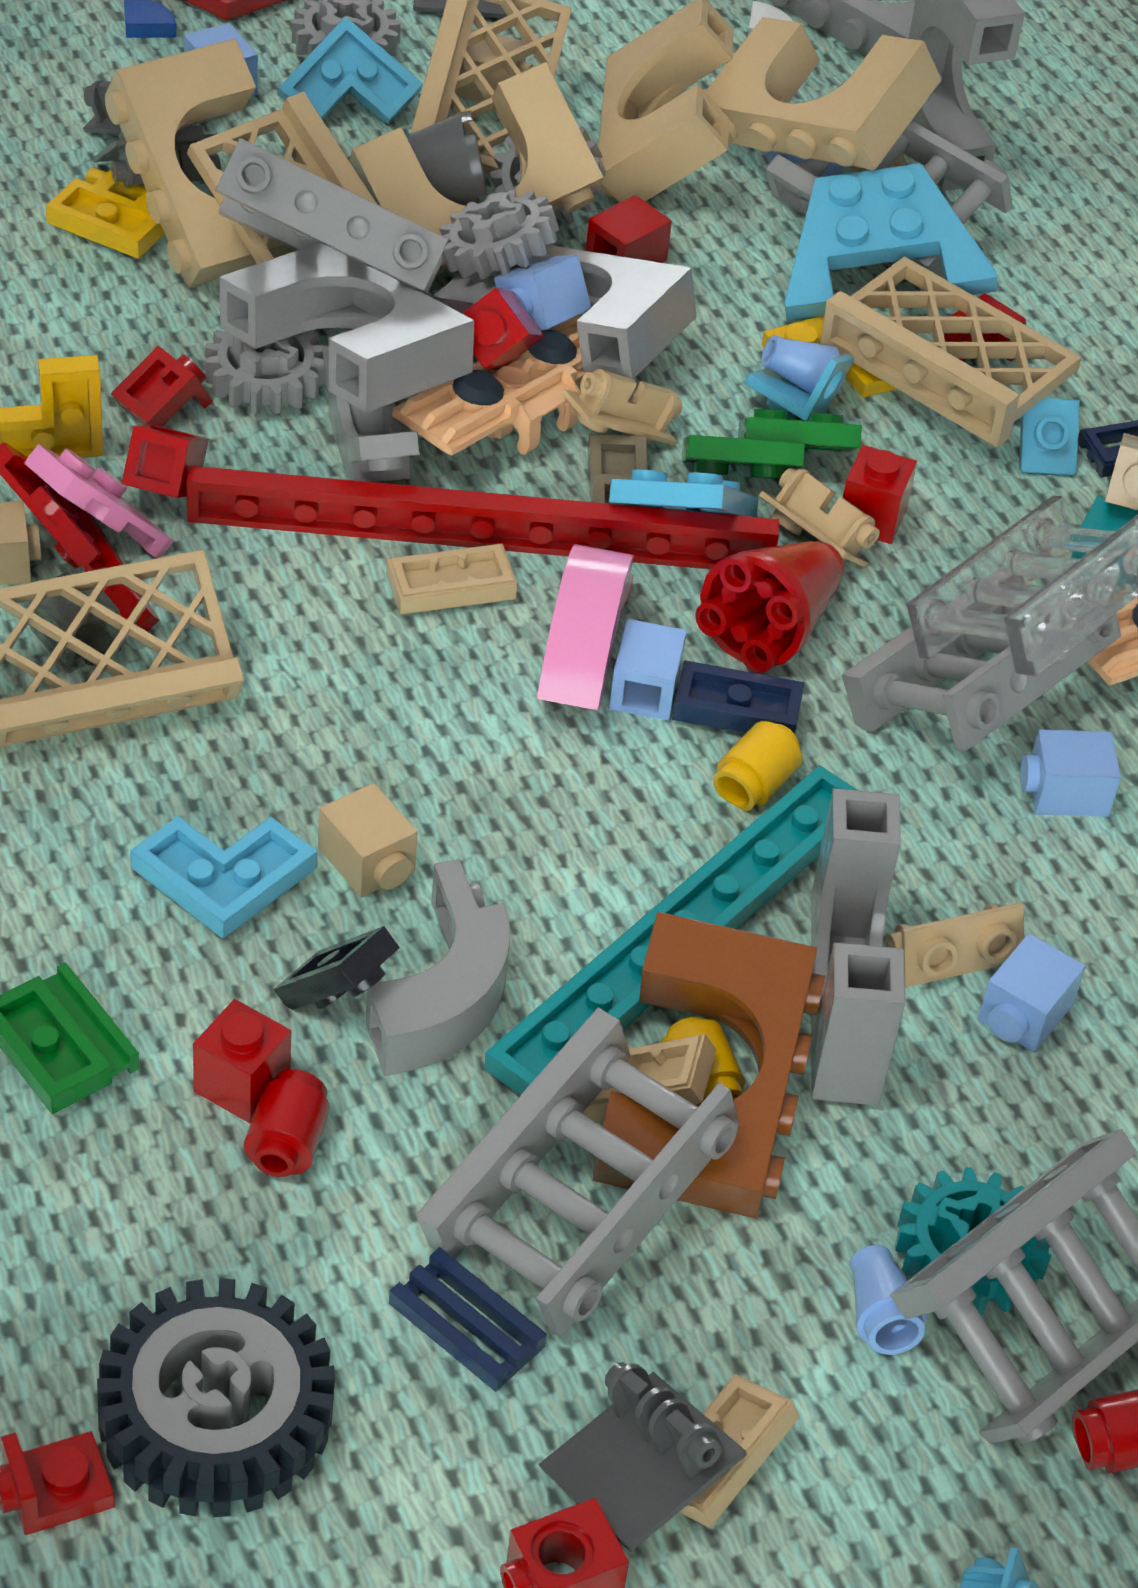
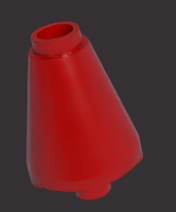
(768, 600)

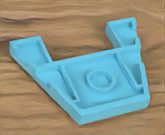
(876, 221)

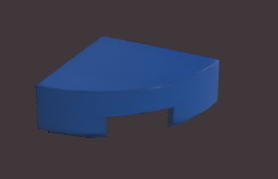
(148, 20)

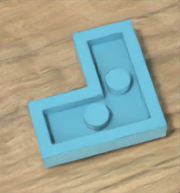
(354, 65)
(700, 494)
(218, 884)

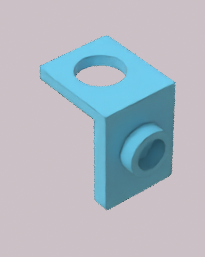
(788, 397)
(1050, 438)

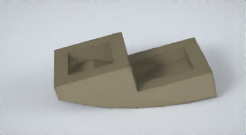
(613, 458)

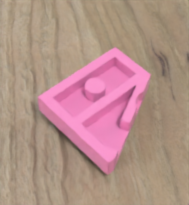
(98, 495)

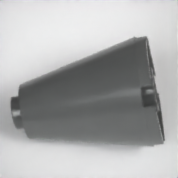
(451, 158)

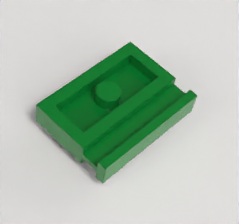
(819, 433)
(765, 457)
(62, 1039)

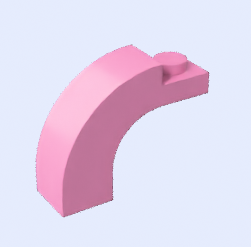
(585, 626)

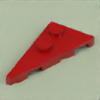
(74, 529)

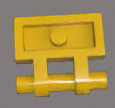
(106, 213)

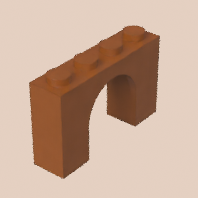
(759, 992)

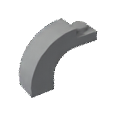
(371, 442)
(450, 1004)

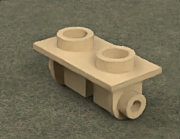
(606, 405)
(802, 507)
(959, 943)

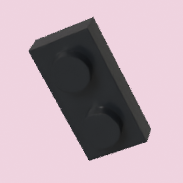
(338, 969)

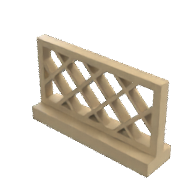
(451, 54)
(305, 140)
(934, 369)
(127, 693)

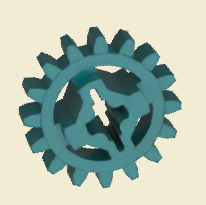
(950, 1211)

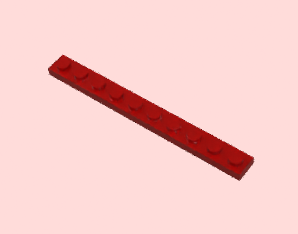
(468, 517)

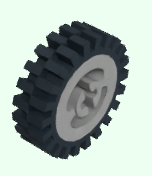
(188, 1441)

